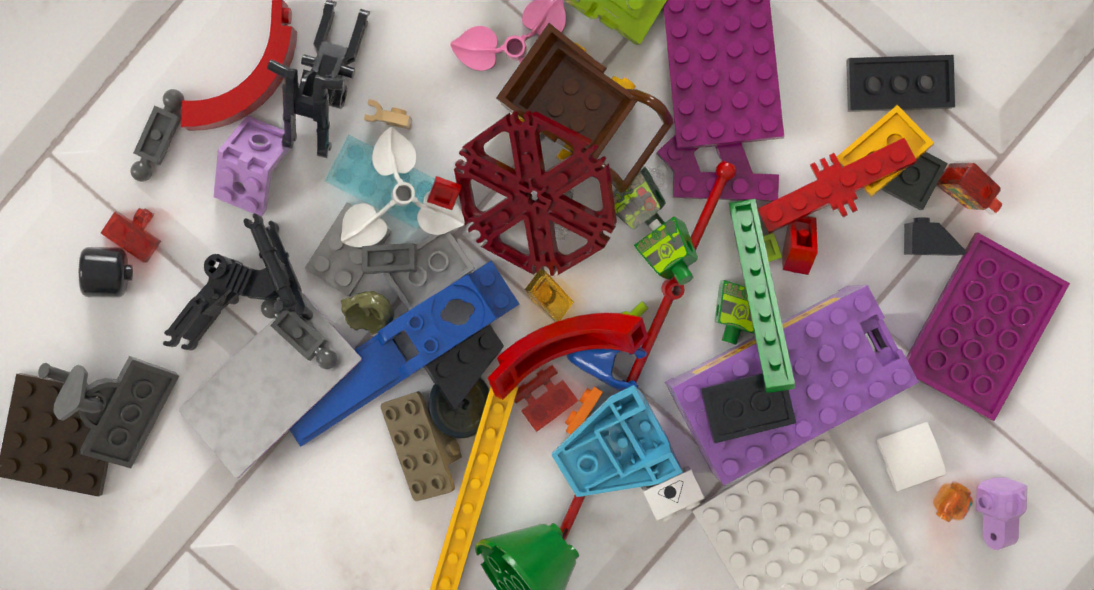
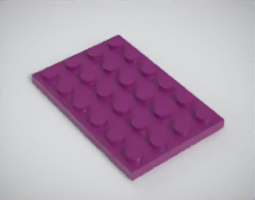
(722, 72)
(985, 326)

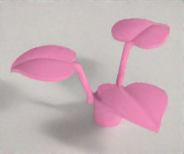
(478, 44)

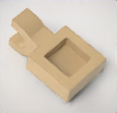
(395, 117)

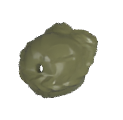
(367, 311)

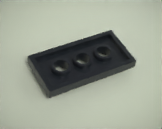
(911, 68)

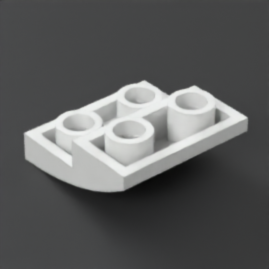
(911, 457)

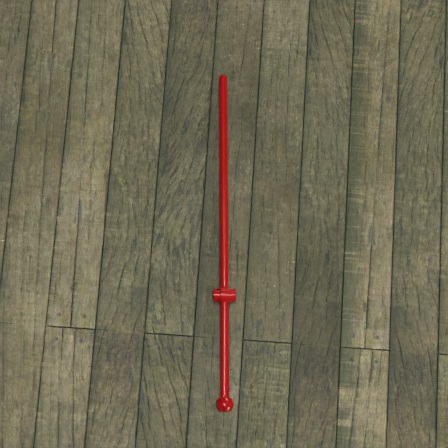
(725, 172)

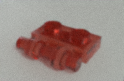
(549, 404)

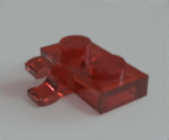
(131, 234)

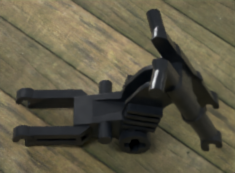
(322, 84)
(235, 279)

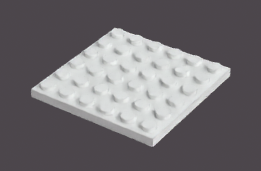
(800, 525)

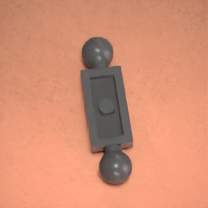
(157, 135)
(300, 335)

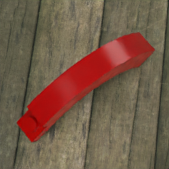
(255, 89)
(564, 337)

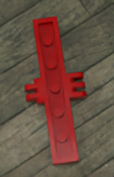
(836, 185)

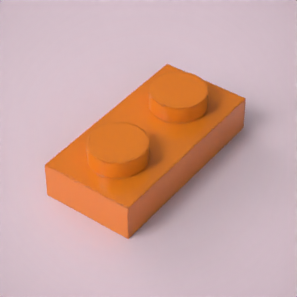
(589, 400)

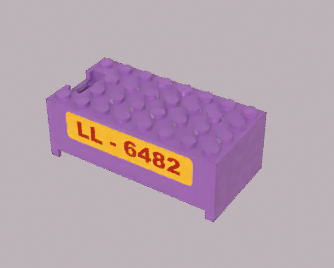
(832, 375)

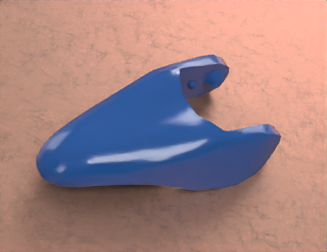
(600, 364)

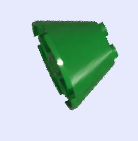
(528, 559)

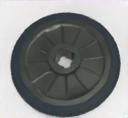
(464, 420)

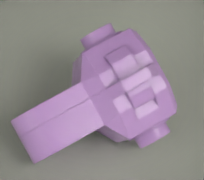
(1001, 504)

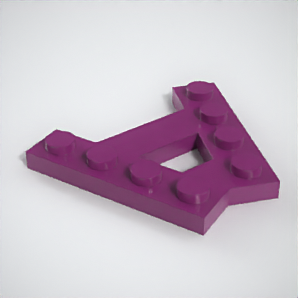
(694, 184)

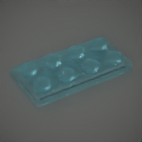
(356, 175)

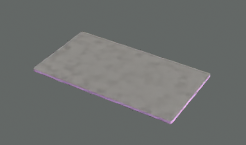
(264, 393)

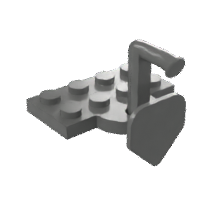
(123, 413)

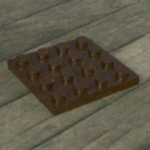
(42, 447)

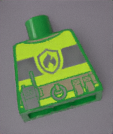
(669, 250)
(733, 311)

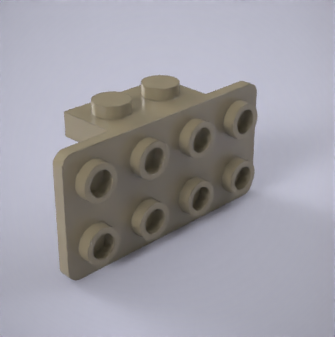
(420, 446)

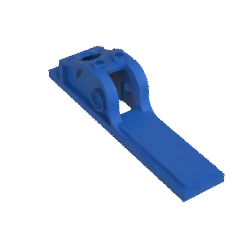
(385, 363)

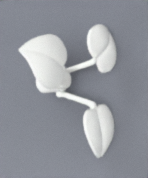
(392, 156)

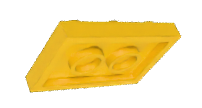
(886, 131)

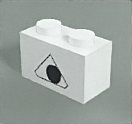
(673, 495)

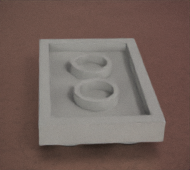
(337, 262)
(438, 266)

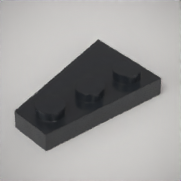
(463, 365)

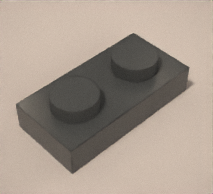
(389, 258)

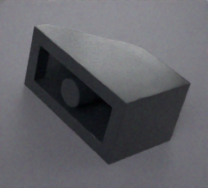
(929, 238)

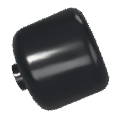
(104, 272)

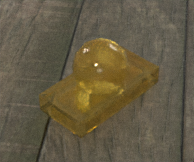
(549, 295)

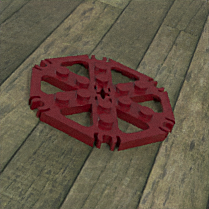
(550, 187)

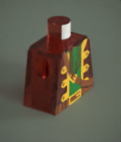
(970, 187)

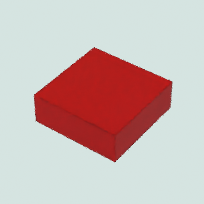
(444, 193)

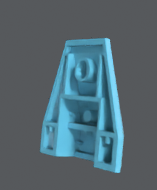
(617, 448)

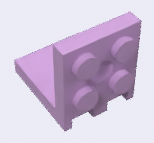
(248, 163)

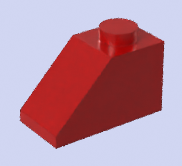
(800, 246)

